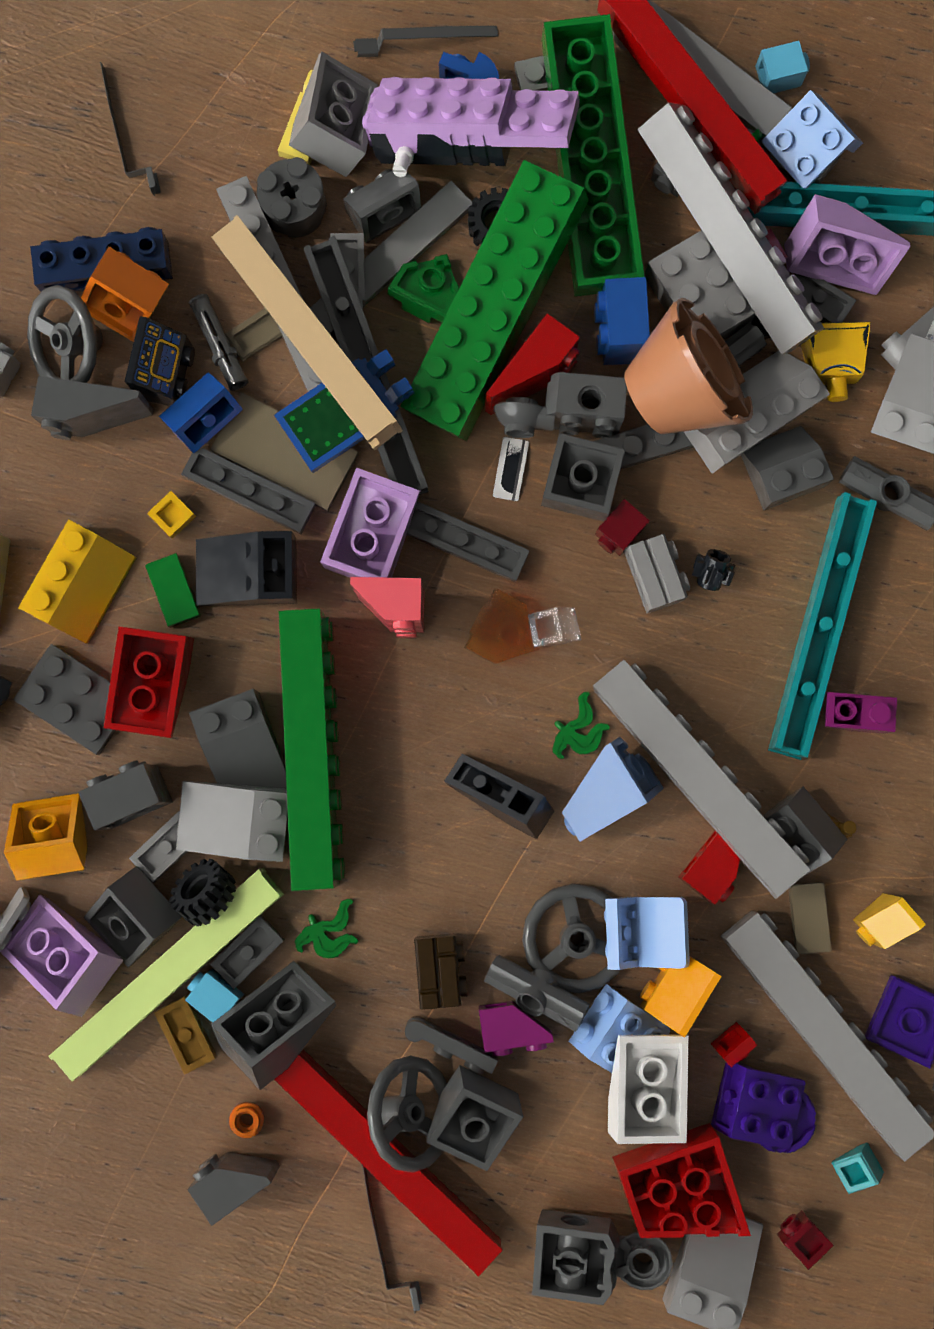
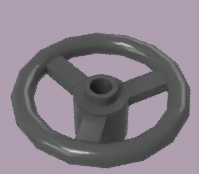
(68, 339)
(566, 948)
(402, 1112)

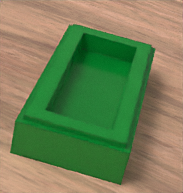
(172, 590)

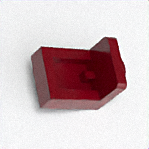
(804, 1239)

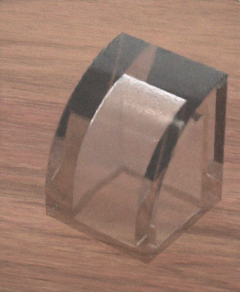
(554, 627)

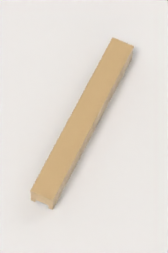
(307, 333)

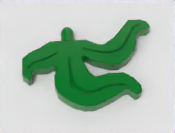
(579, 743)
(322, 943)

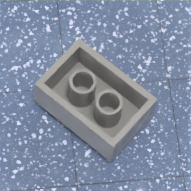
(698, 274)

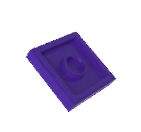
(904, 1021)

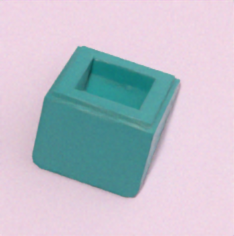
(858, 1169)

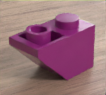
(861, 713)
(508, 1027)

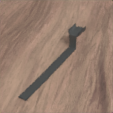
(370, 46)
(152, 178)
(413, 1286)

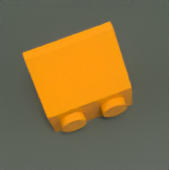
(46, 837)
(679, 995)

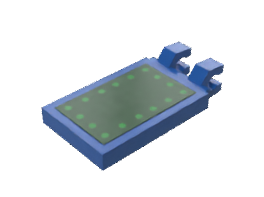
(322, 427)

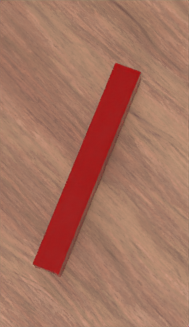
(685, 84)
(418, 1191)

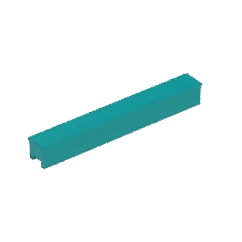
(894, 208)
(822, 626)

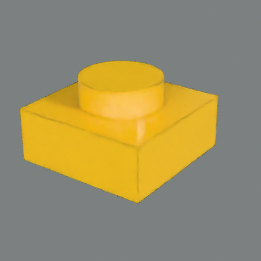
(171, 514)

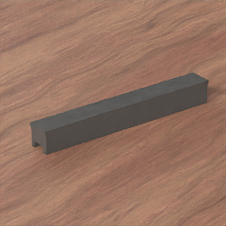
(357, 342)

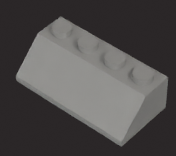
(779, 393)

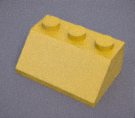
(77, 582)

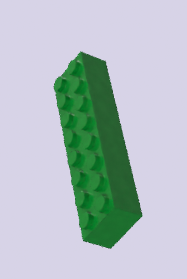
(606, 238)
(496, 299)
(309, 749)

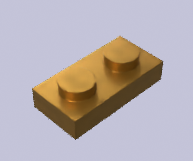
(185, 1035)

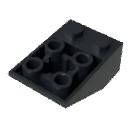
(247, 569)

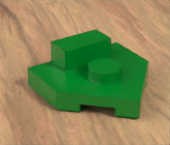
(425, 288)

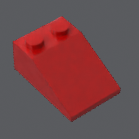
(545, 352)
(147, 681)

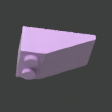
(843, 246)
(370, 527)
(60, 957)

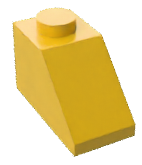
(887, 921)

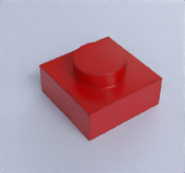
(734, 1044)

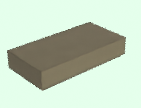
(254, 334)
(809, 918)

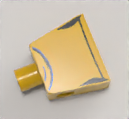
(838, 356)

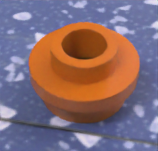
(241, 1129)

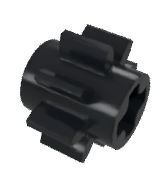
(713, 569)

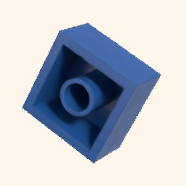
(623, 319)

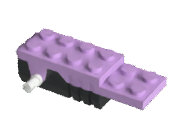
(463, 121)

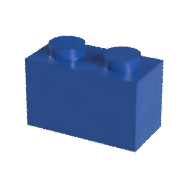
(201, 412)

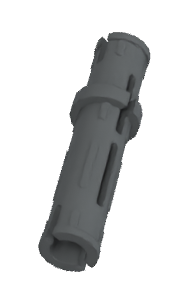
(233, 375)

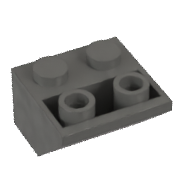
(807, 827)

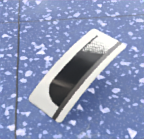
(510, 469)

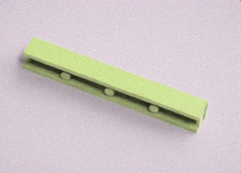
(165, 976)

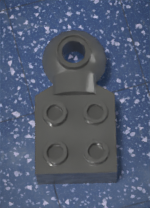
(565, 407)
(585, 1254)

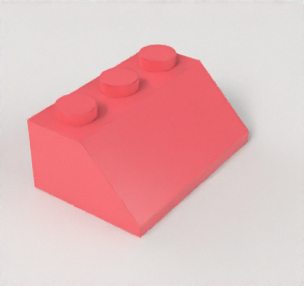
(394, 602)

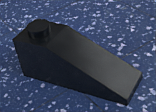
(501, 796)

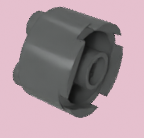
(288, 180)

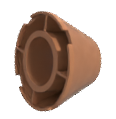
(687, 376)

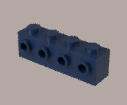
(74, 261)

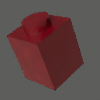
(621, 528)

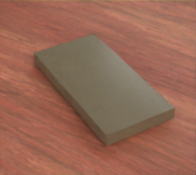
(262, 446)

